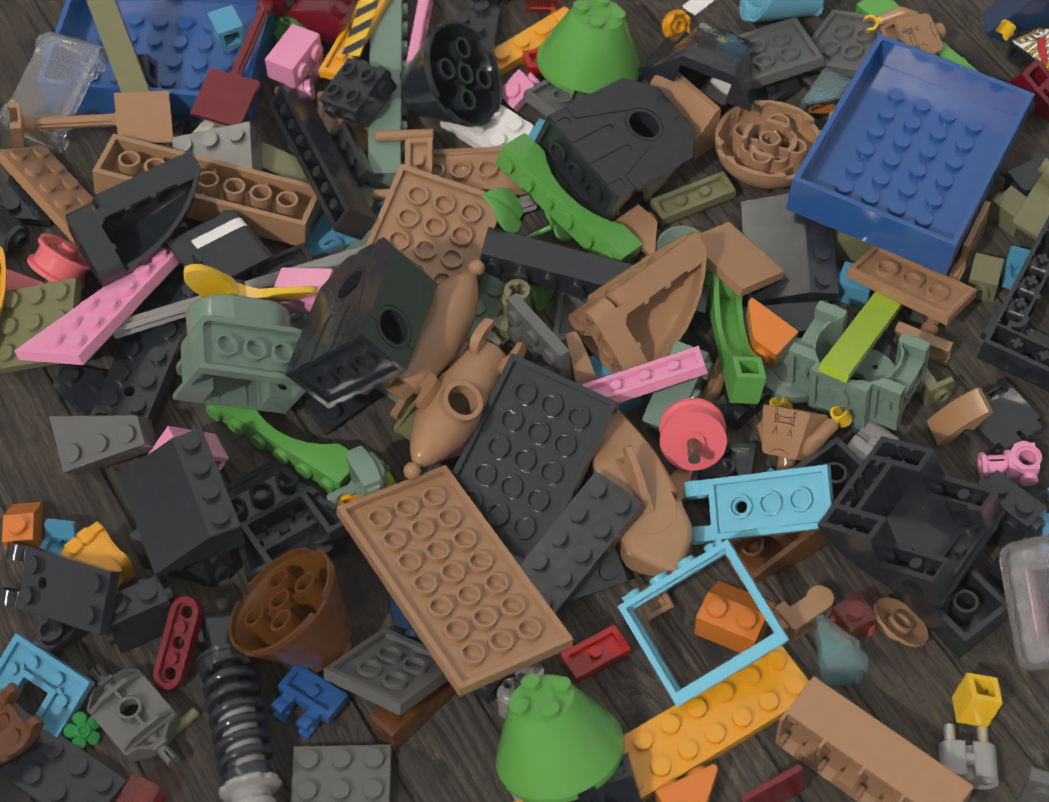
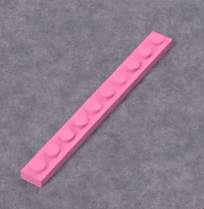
(644, 378)

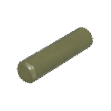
(187, 719)

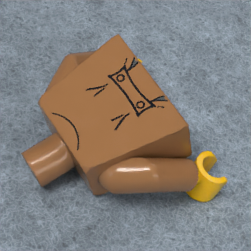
(909, 28)
(795, 432)

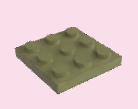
(28, 313)

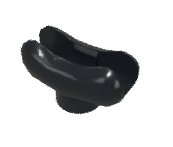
(55, 635)

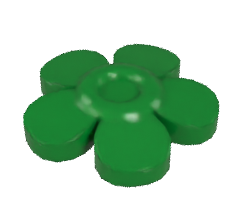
(82, 730)

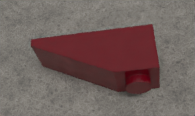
(1035, 79)

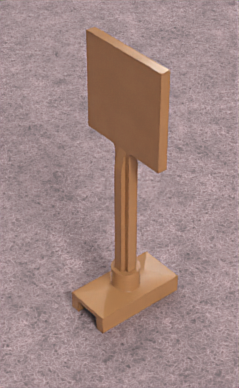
(136, 116)
(941, 348)

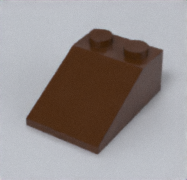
(774, 553)

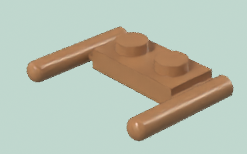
(418, 150)

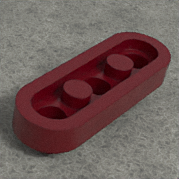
(170, 654)

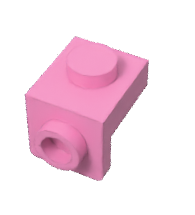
(514, 89)

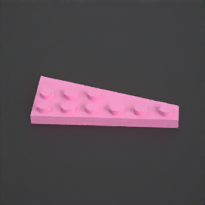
(94, 320)

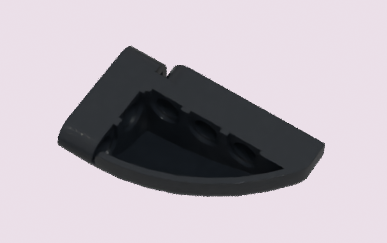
(135, 217)

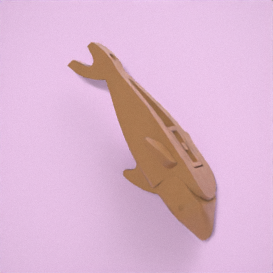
(663, 529)

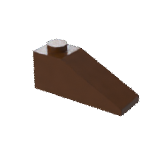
(398, 729)

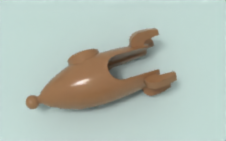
(440, 340)
(460, 401)

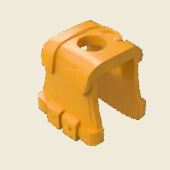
(96, 547)

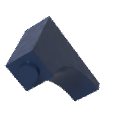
(1022, 13)

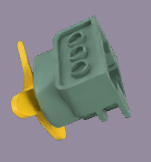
(238, 343)

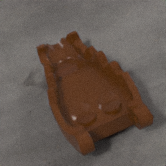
(16, 729)

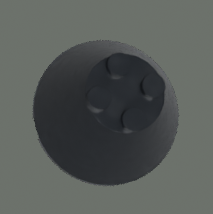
(453, 78)

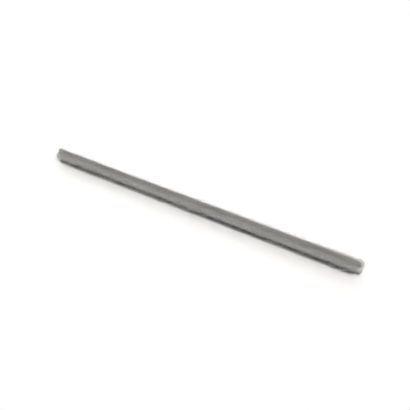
(178, 309)

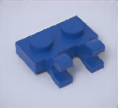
(312, 693)

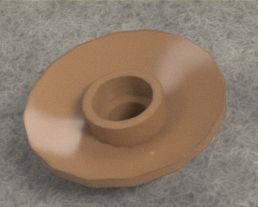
(901, 622)

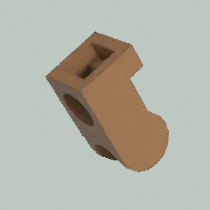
(801, 616)

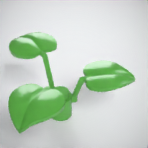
(508, 212)

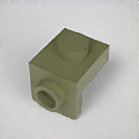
(934, 391)

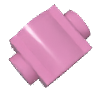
(1011, 463)

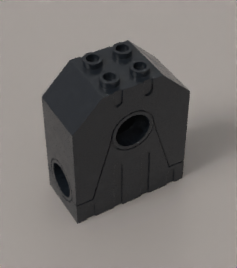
(617, 147)
(362, 324)

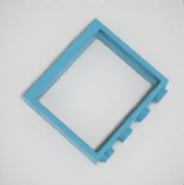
(664, 582)

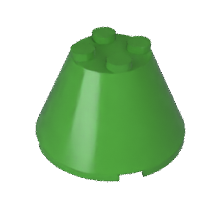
(589, 48)
(556, 741)

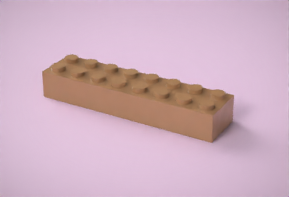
(267, 202)

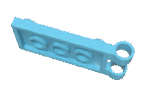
(774, 499)

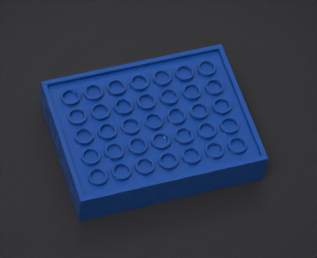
(179, 41)
(910, 153)

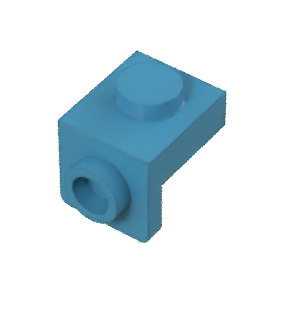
(1013, 265)
(58, 534)

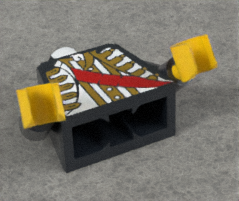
(1025, 44)

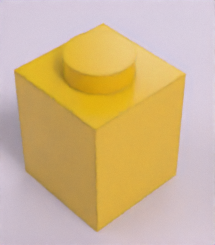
(977, 700)

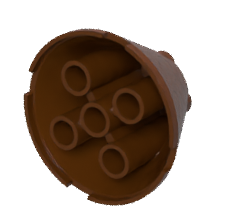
(293, 612)

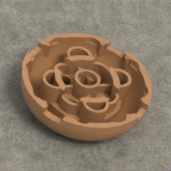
(765, 143)

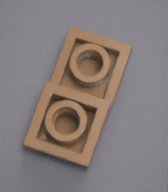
(961, 414)

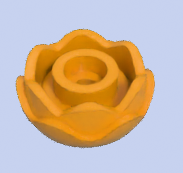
(675, 22)

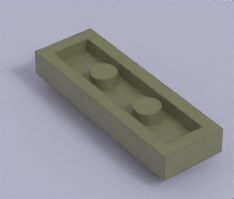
(692, 198)

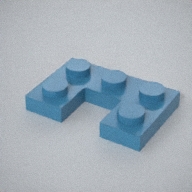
(64, 684)

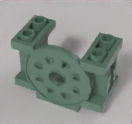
(883, 387)

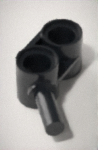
(739, 413)

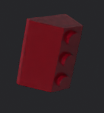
(323, 16)

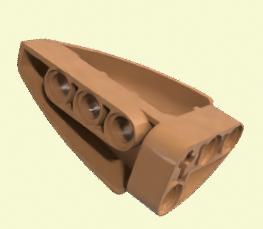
(644, 307)

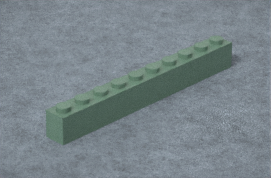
(388, 50)

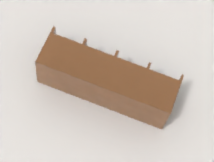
(861, 752)

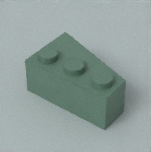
(667, 396)

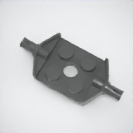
(146, 731)

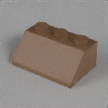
(695, 107)

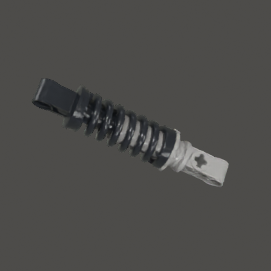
(238, 719)

